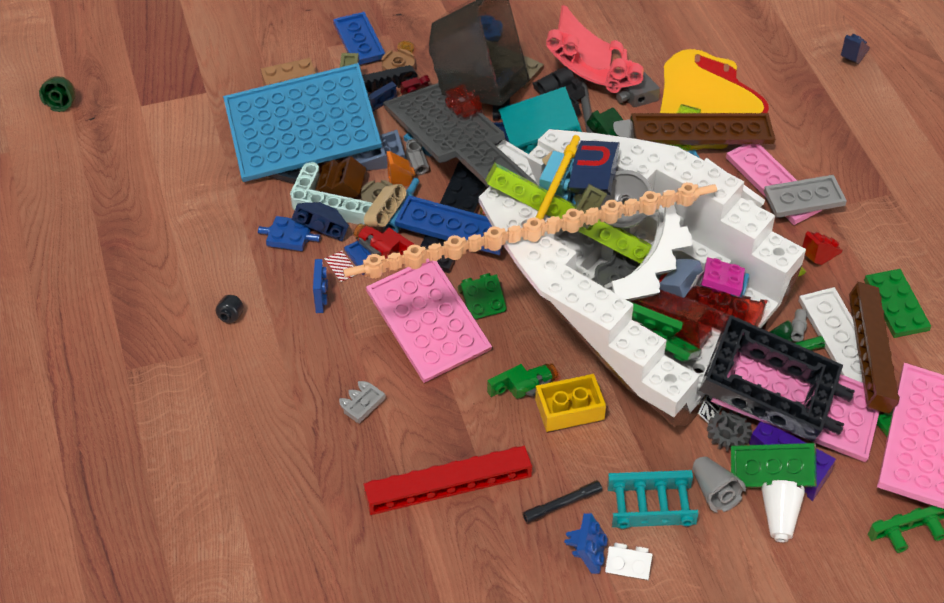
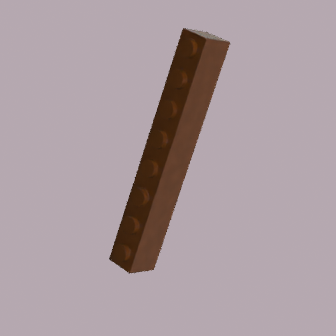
(873, 348)

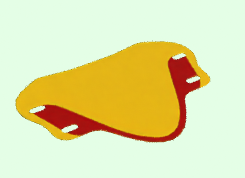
(707, 87)

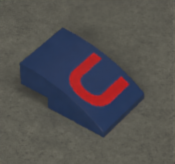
(594, 165)

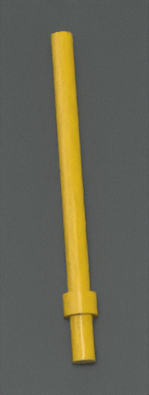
(569, 153)

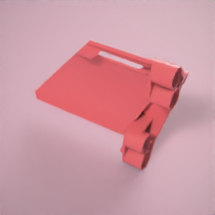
(591, 56)

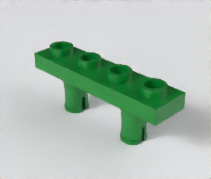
(899, 523)

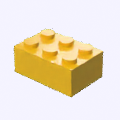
(570, 402)

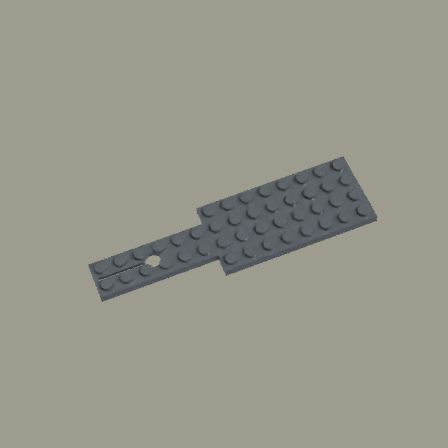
(451, 135)

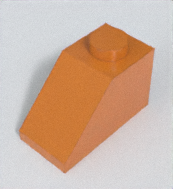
(399, 169)

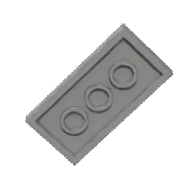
(804, 196)

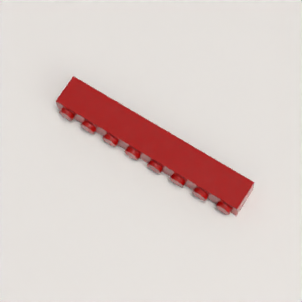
(447, 480)

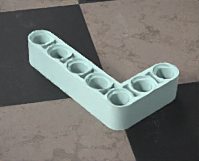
(304, 192)

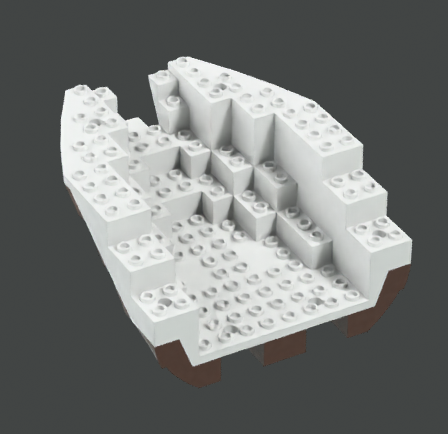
(721, 228)

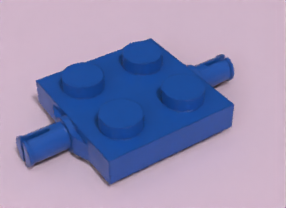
(288, 234)

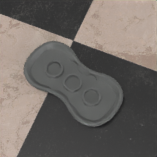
(616, 268)

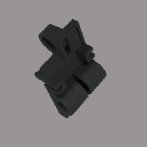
(562, 78)

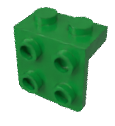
(483, 295)

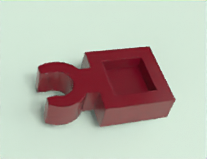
(414, 84)

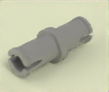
(799, 325)

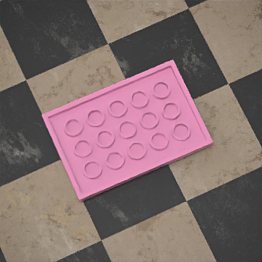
(428, 319)

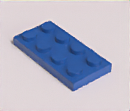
(359, 37)

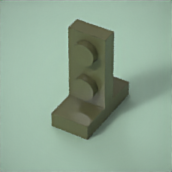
(590, 198)

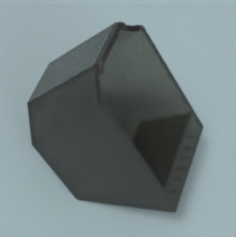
(479, 49)

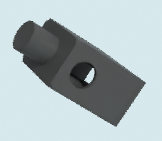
(640, 94)

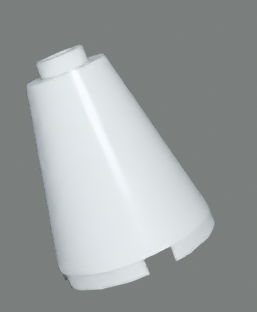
(782, 507)

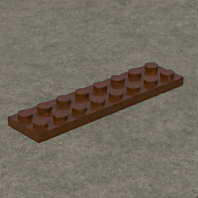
(703, 128)

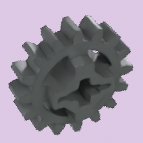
(729, 429)

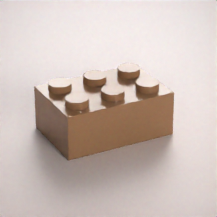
(287, 71)

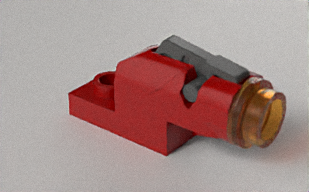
(381, 243)

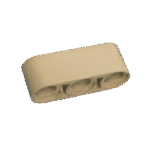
(385, 205)

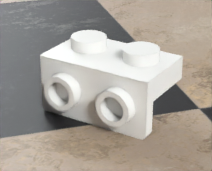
(629, 562)

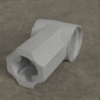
(416, 157)

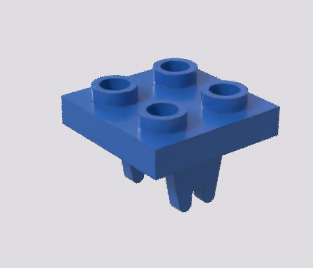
(589, 543)

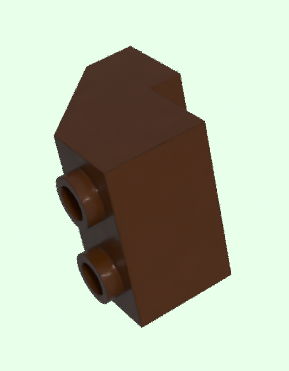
(342, 178)

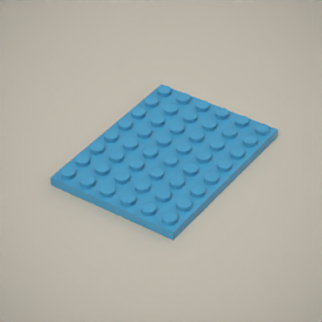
(301, 122)

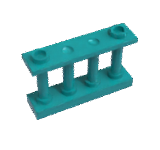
(652, 481)

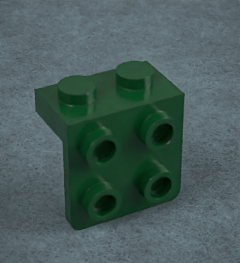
(603, 122)

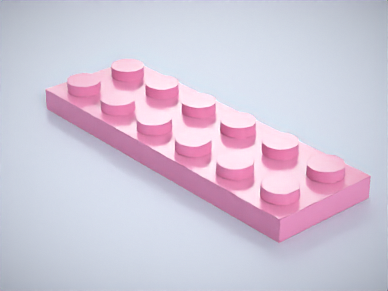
(763, 171)

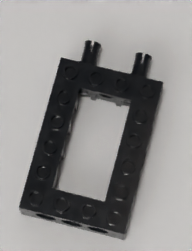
(785, 356)

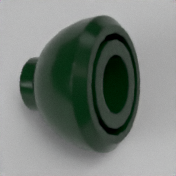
(783, 330)

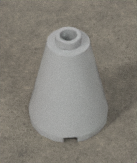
(719, 486)

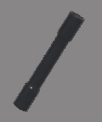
(582, 493)

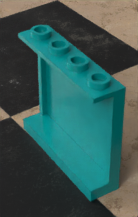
(535, 116)

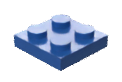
(320, 286)

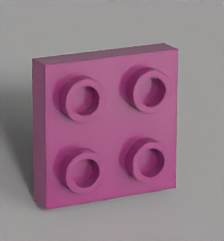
(723, 276)

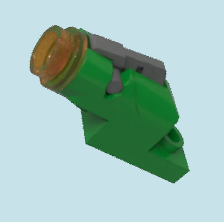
(520, 381)

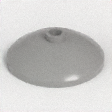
(627, 186)

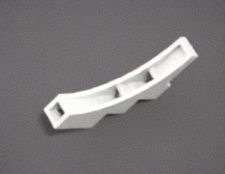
(660, 260)

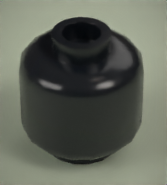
(229, 308)

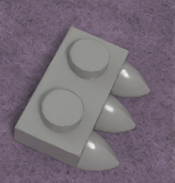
(362, 402)

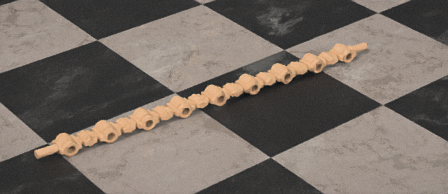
(532, 230)

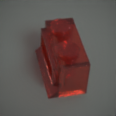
(463, 102)

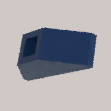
(854, 48)
(321, 218)

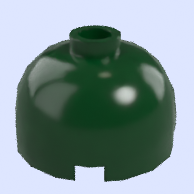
(57, 93)

